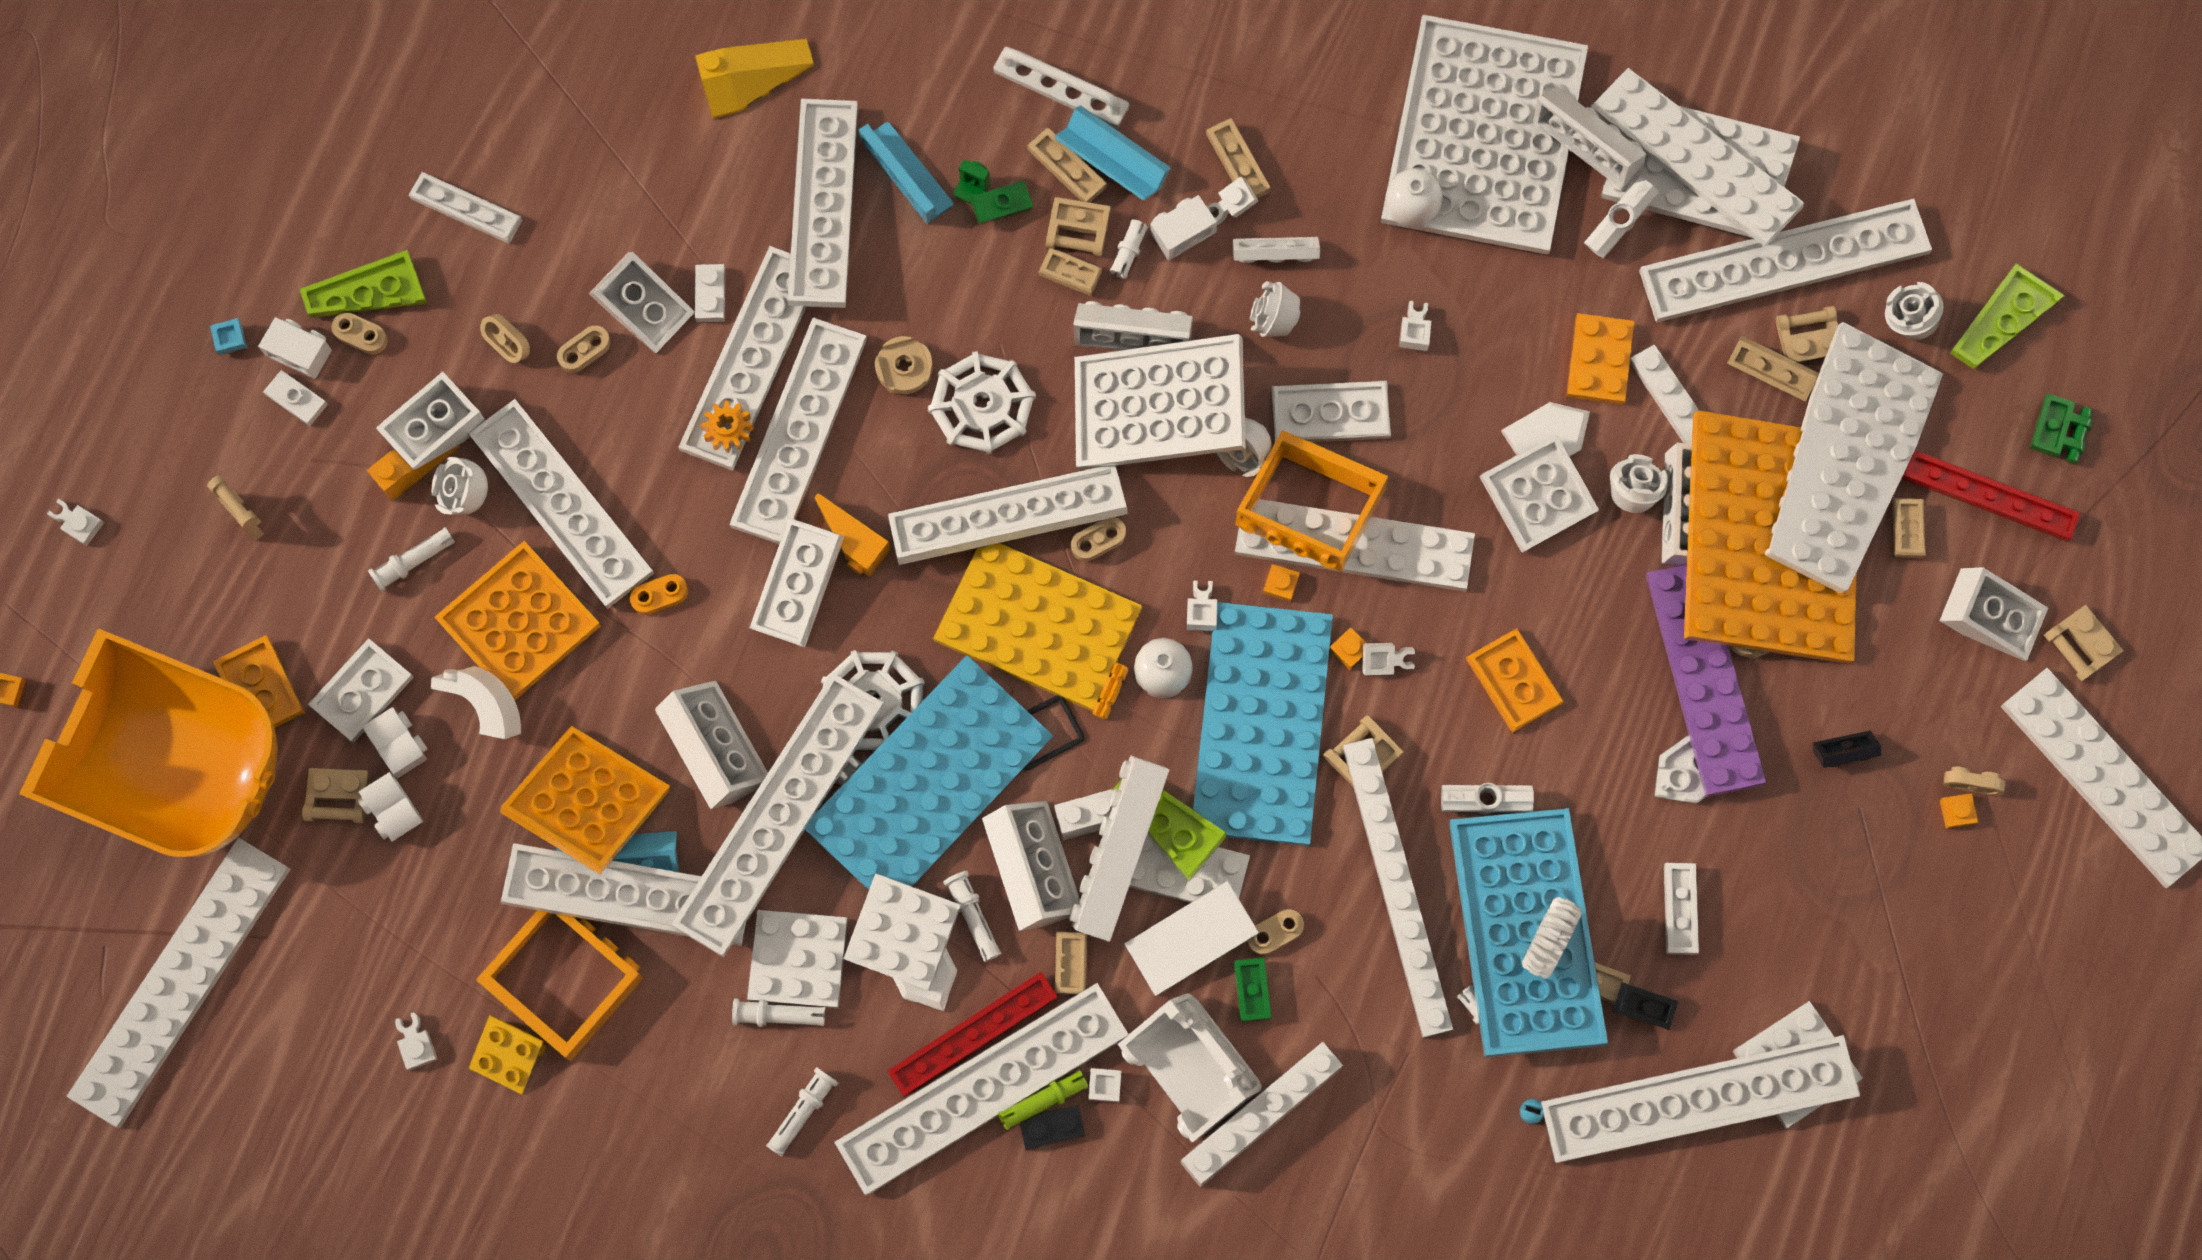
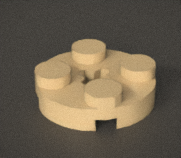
(904, 381)

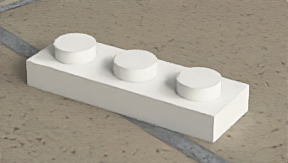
(1276, 249)
(1681, 909)

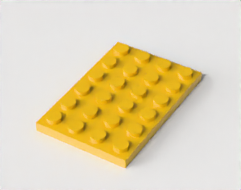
(1038, 623)

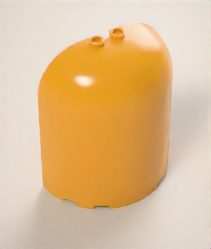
(158, 752)

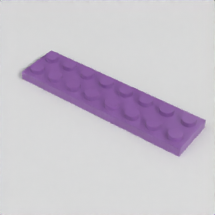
(1707, 694)

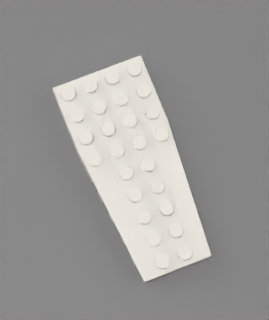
(1850, 455)

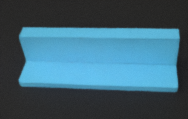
(1113, 153)
(906, 171)
(650, 850)

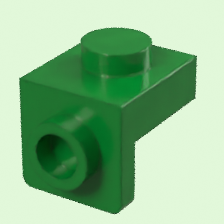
(973, 180)

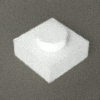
(1104, 1085)

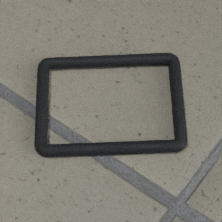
(1066, 747)

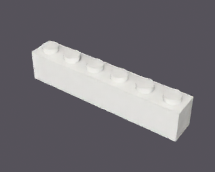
(1119, 848)
(1261, 1114)

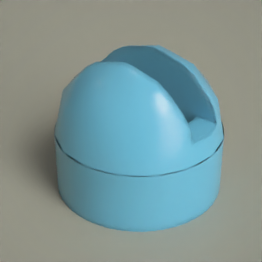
(1530, 1117)

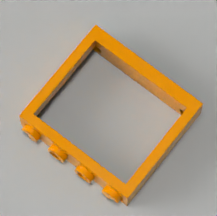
(1325, 463)
(597, 1018)

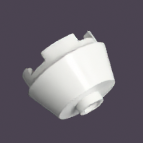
(1914, 310)
(1275, 311)
(1637, 484)

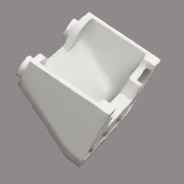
(1192, 1064)

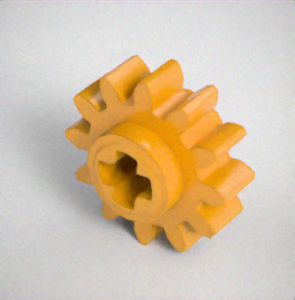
(735, 418)

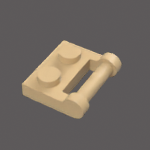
(1078, 217)
(1811, 345)
(233, 504)
(2089, 637)
(1385, 747)
(335, 786)

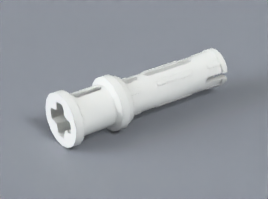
(399, 566)
(976, 922)
(762, 1013)
(810, 1098)

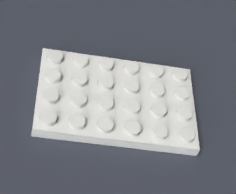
(1764, 147)
(1160, 402)

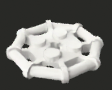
(976, 417)
(884, 686)

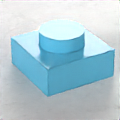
(228, 336)

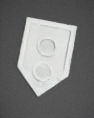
(1545, 422)
(1679, 775)
(939, 990)

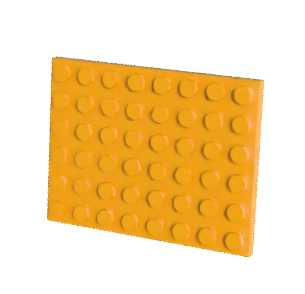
(1731, 585)

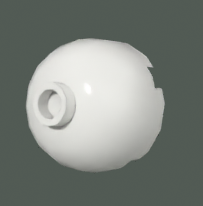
(1413, 197)
(1257, 449)
(459, 487)
(1163, 667)

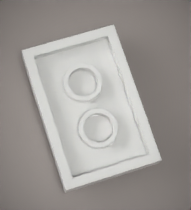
(361, 690)

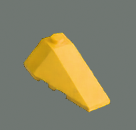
(746, 72)

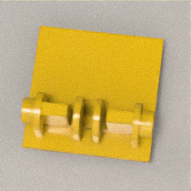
(506, 1054)

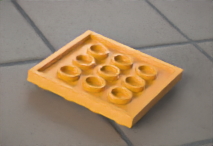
(518, 620)
(585, 799)

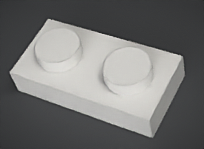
(710, 293)

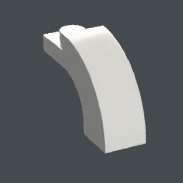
(488, 695)

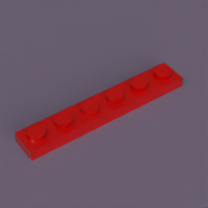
(1991, 496)
(972, 1034)

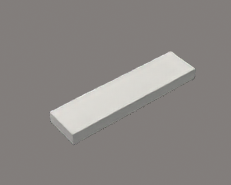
(465, 207)

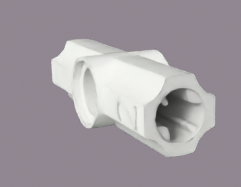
(1634, 203)
(1507, 798)

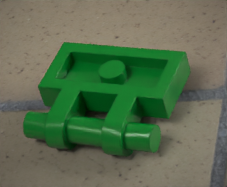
(2052, 426)

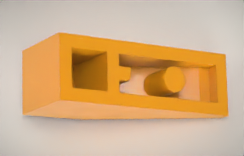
(397, 476)
(861, 545)

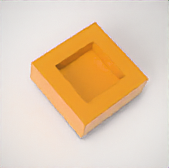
(1281, 583)
(1348, 648)
(11, 690)
(1958, 811)

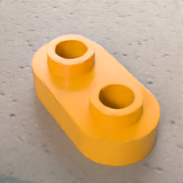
(658, 595)

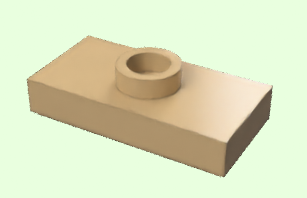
(1070, 271)
(1908, 528)
(1071, 962)

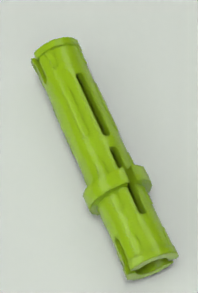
(1054, 1094)

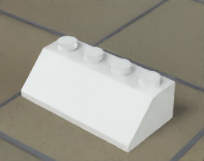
(1589, 136)
(1128, 328)
(712, 743)
(1031, 864)

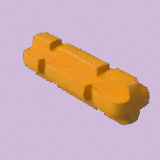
(1110, 691)

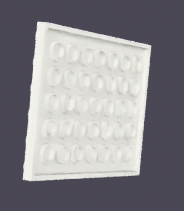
(1475, 130)

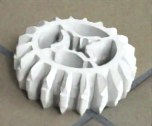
(1551, 937)

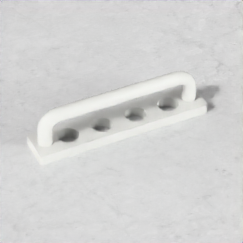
(1011, 59)

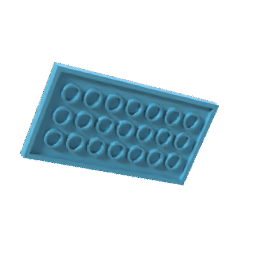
(1263, 722)
(929, 779)
(1506, 882)

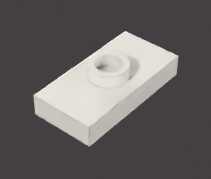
(295, 398)

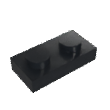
(1847, 749)
(1645, 1006)
(1052, 1127)

